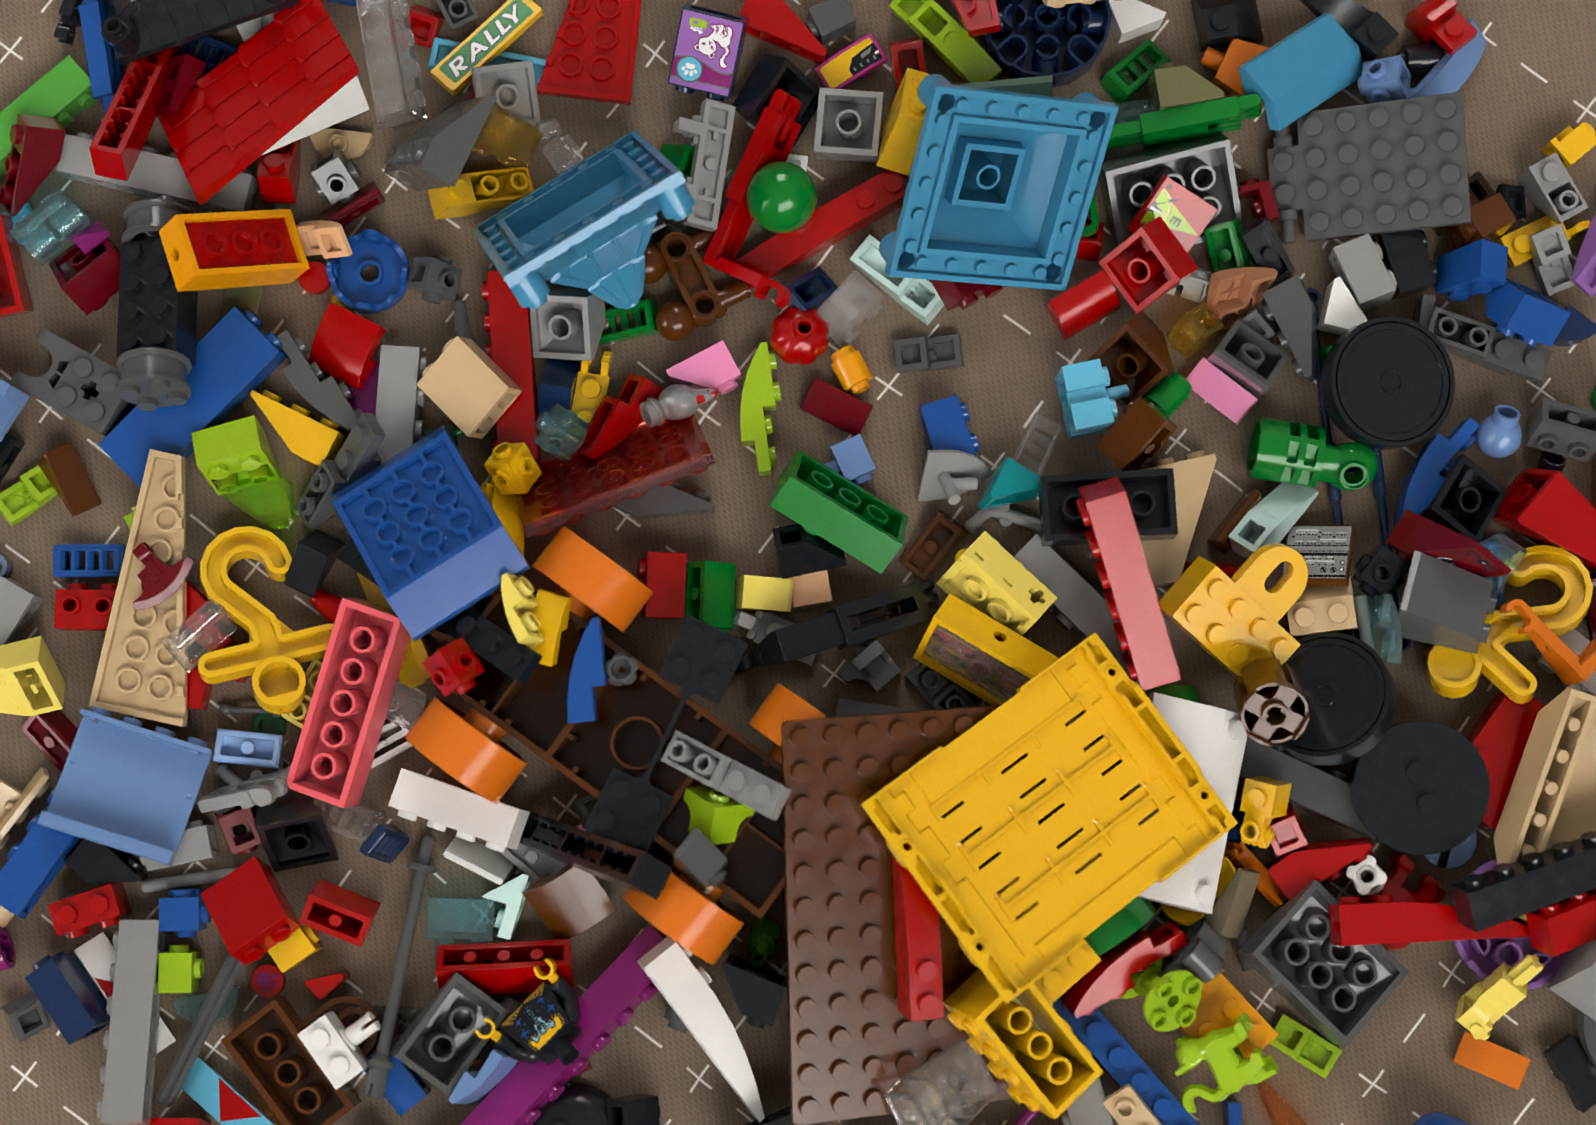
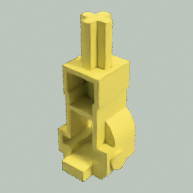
(1496, 996)

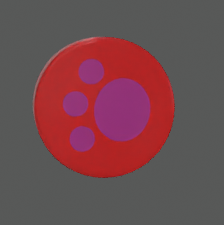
(268, 980)

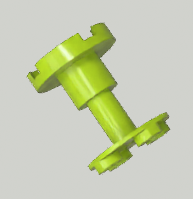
(1169, 998)

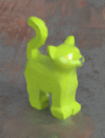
(1226, 1061)

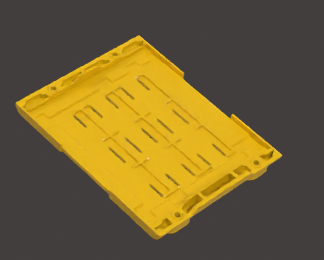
(1067, 904)

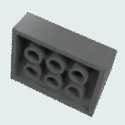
(439, 148)
(1198, 164)
(1324, 982)

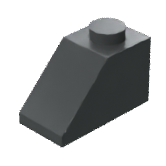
(700, 860)

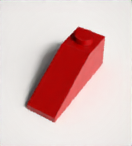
(779, 26)

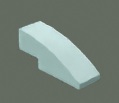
(913, 294)

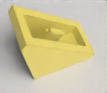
(763, 593)

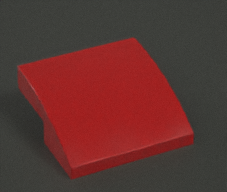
(346, 345)

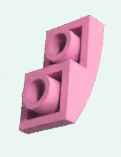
(1221, 391)

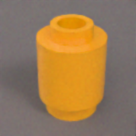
(851, 370)

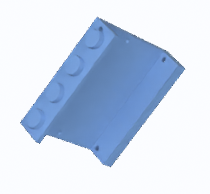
(128, 786)

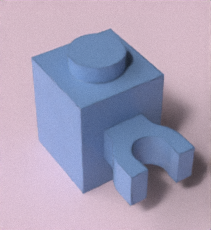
(852, 460)

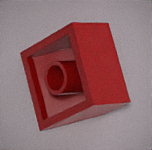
(1148, 264)

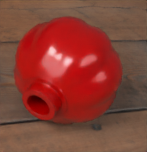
(799, 335)

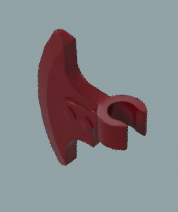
(158, 579)

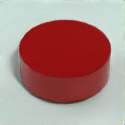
(315, 279)

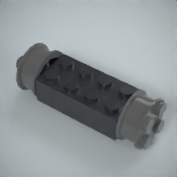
(153, 319)

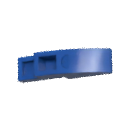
(1434, 458)

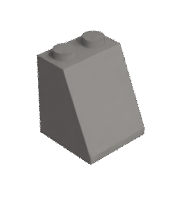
(1577, 979)

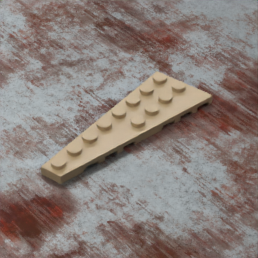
(134, 666)

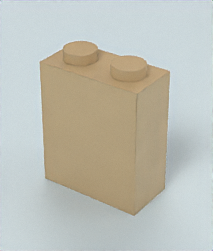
(469, 387)

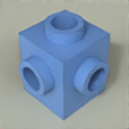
(1385, 79)

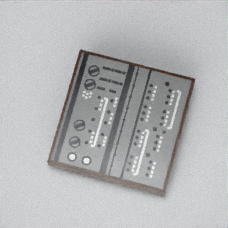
(1325, 551)

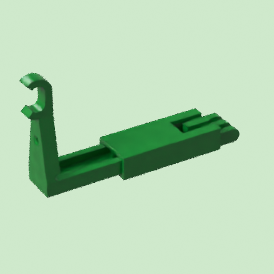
(1179, 125)

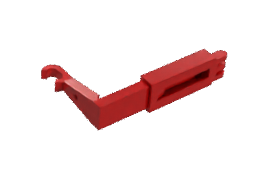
(769, 144)

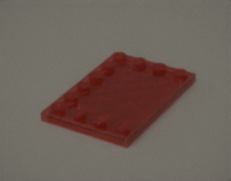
(636, 464)

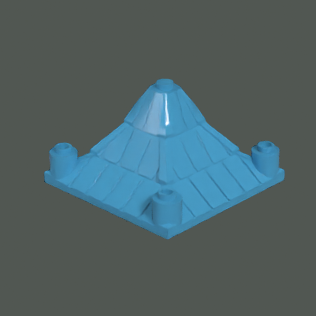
(998, 186)
(588, 225)

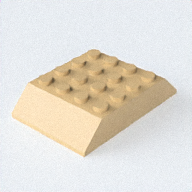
(1554, 782)

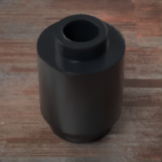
(1421, 57)

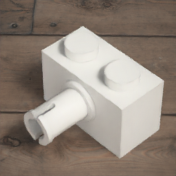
(337, 1047)

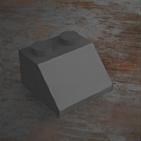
(1248, 358)

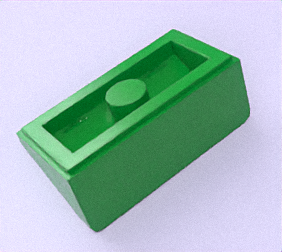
(1225, 247)

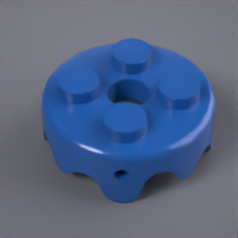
(376, 250)

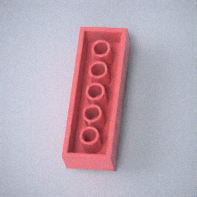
(349, 703)

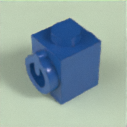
(183, 912)

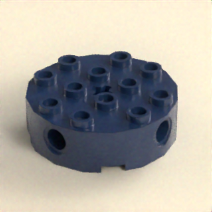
(1060, 48)

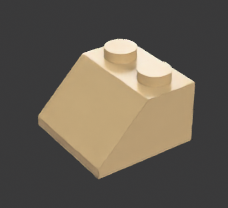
(1323, 610)

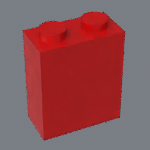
(250, 911)

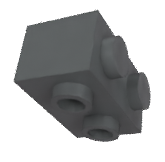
(1562, 429)

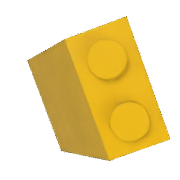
(903, 125)

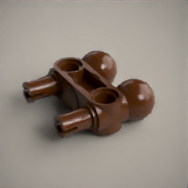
(691, 282)

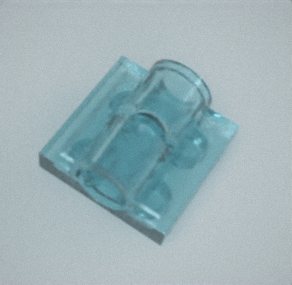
(49, 225)

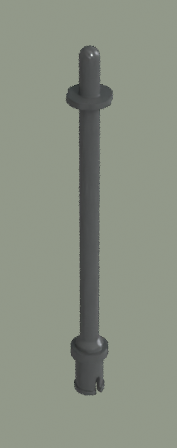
(381, 1063)

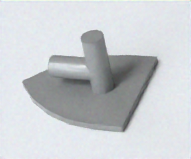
(951, 474)

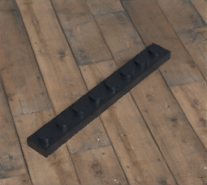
(478, 632)

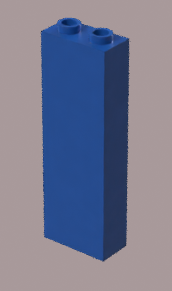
(227, 368)

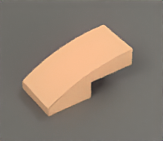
(324, 238)

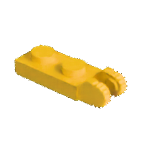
(1518, 240)
(591, 388)

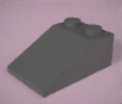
(443, 1035)

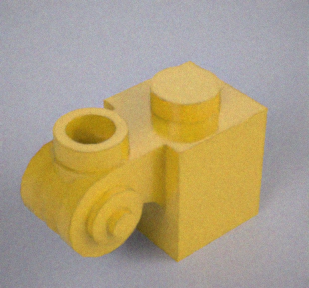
(1261, 801)

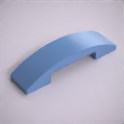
(1452, 70)

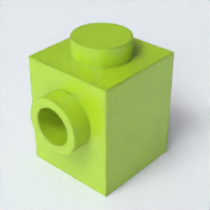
(179, 969)

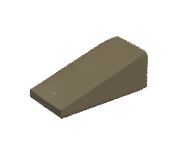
(1234, 903)

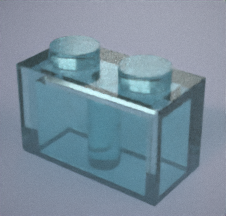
(461, 919)

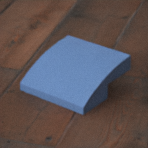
(476, 1085)

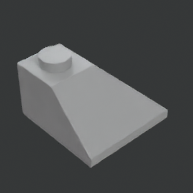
(568, 325)

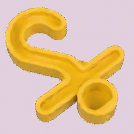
(273, 648)
(1457, 672)

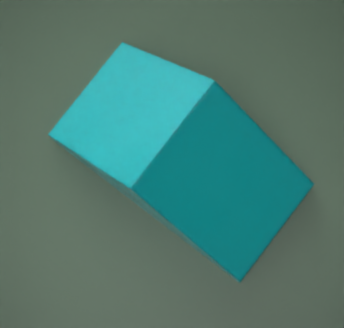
(1009, 485)

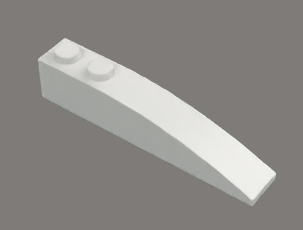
(703, 1015)

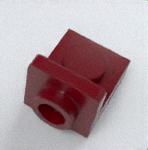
(1263, 198)

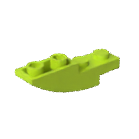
(947, 39)
(759, 397)

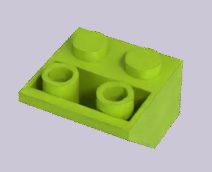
(234, 454)

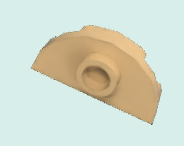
(350, 143)

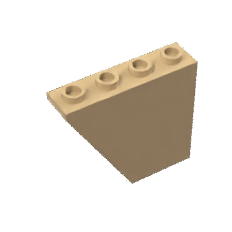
(1191, 483)

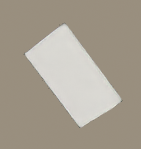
(480, 860)

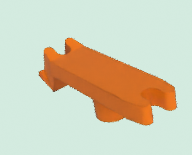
(1244, 858)

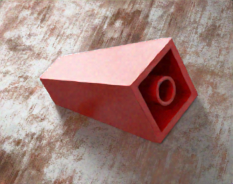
(1551, 513)

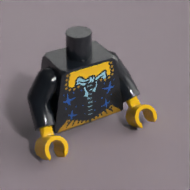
(542, 1024)

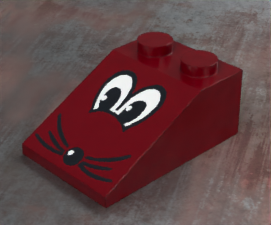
(1426, 536)

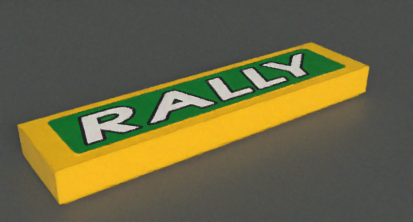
(485, 43)

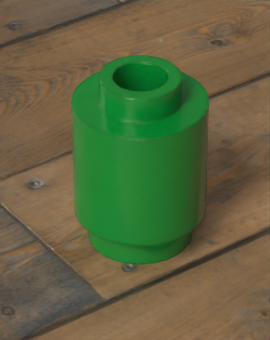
(1170, 393)

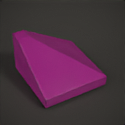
(90, 237)

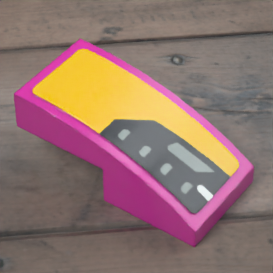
(852, 63)

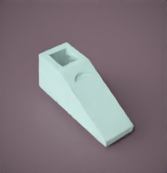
(1271, 518)

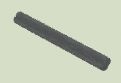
(199, 1031)

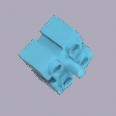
(1085, 399)

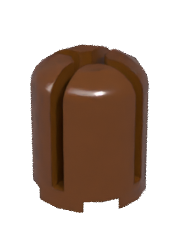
(1270, 701)

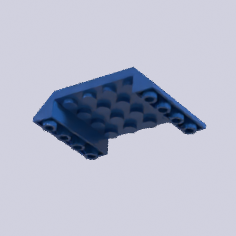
(428, 533)

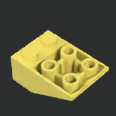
(29, 679)

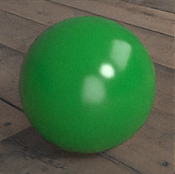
(781, 197)

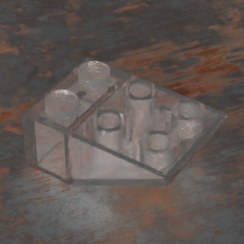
(943, 1089)

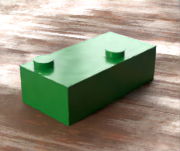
(839, 511)

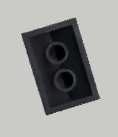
(755, 990)

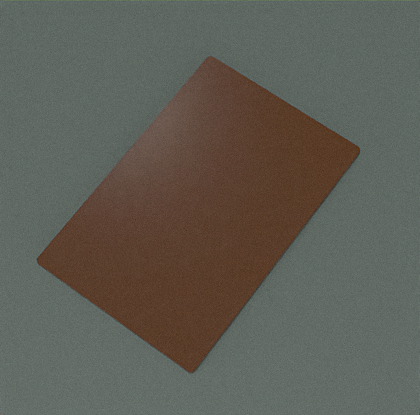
(840, 912)

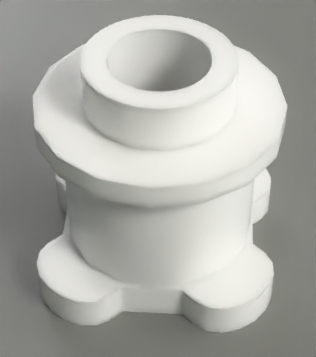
(1366, 867)

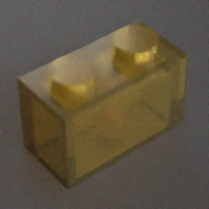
(508, 139)

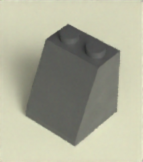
(1445, 605)

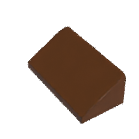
(1219, 537)

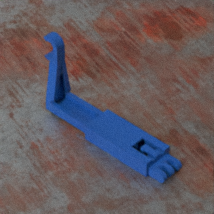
(103, 67)

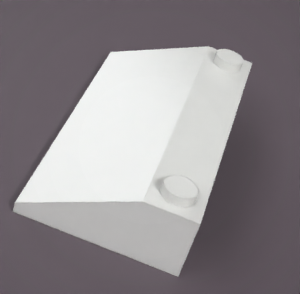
(1217, 745)

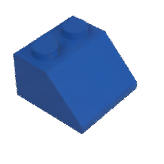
(1526, 313)

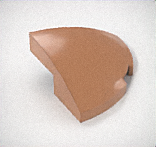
(1236, 291)

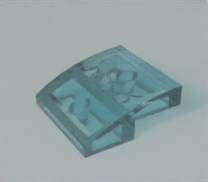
(1386, 619)

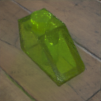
(266, 501)

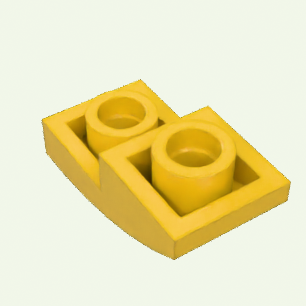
(553, 616)

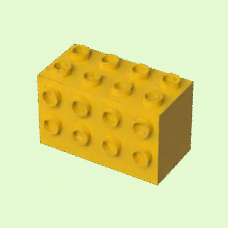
(1024, 1044)

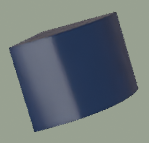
(1575, 329)

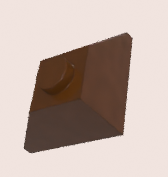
(1135, 356)

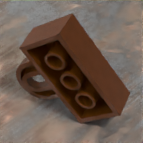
(283, 1067)

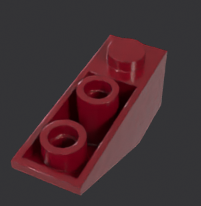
(34, 154)

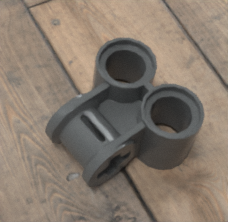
(1201, 954)

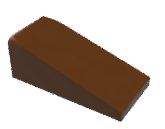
(69, 479)
(932, 545)

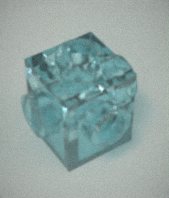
(560, 432)

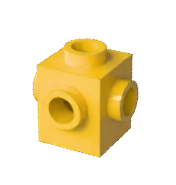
(512, 468)

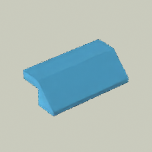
(1302, 70)

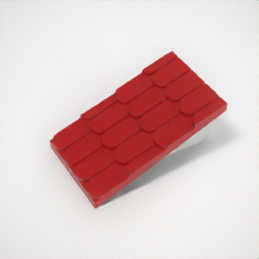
(265, 96)

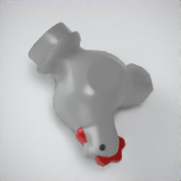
(675, 403)

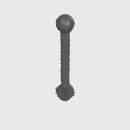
(226, 709)

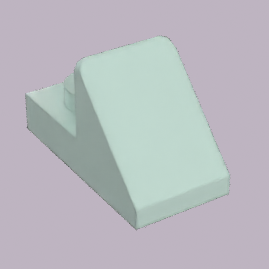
(509, 894)

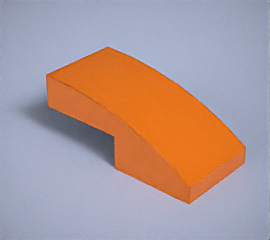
(1492, 1060)

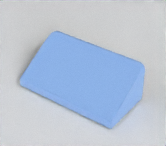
(249, 749)

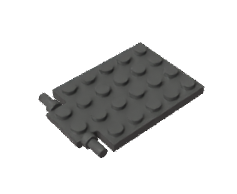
(1373, 169)

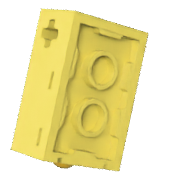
(997, 585)

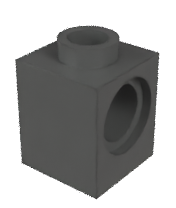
(830, 20)

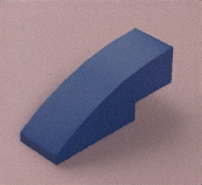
(586, 674)

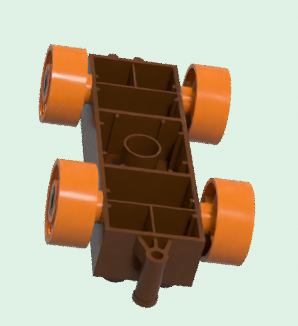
(624, 738)

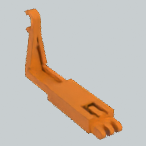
(1564, 662)

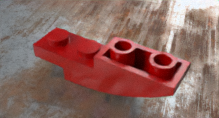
(1112, 974)

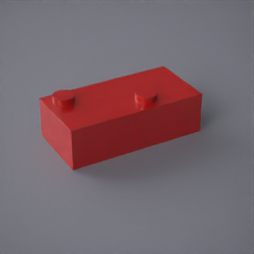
(1501, 740)

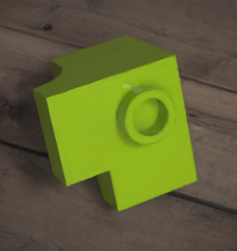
(715, 813)

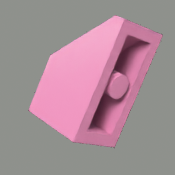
(708, 369)

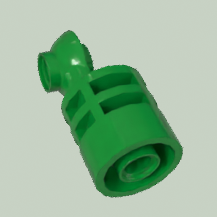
(1301, 457)

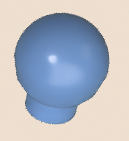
(1500, 432)

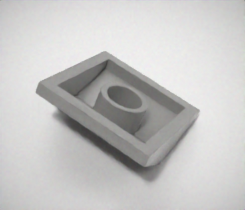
(513, 87)

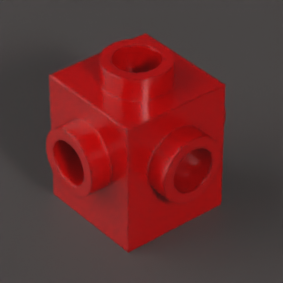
(454, 668)

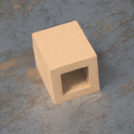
(811, 590)

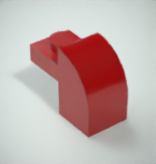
(1440, 22)

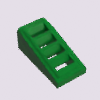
(1119, 85)
(647, 306)

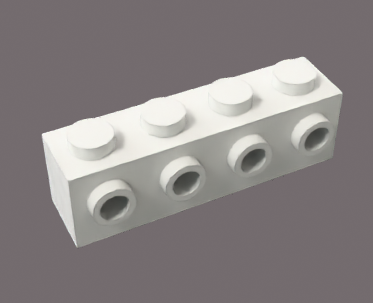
(458, 809)

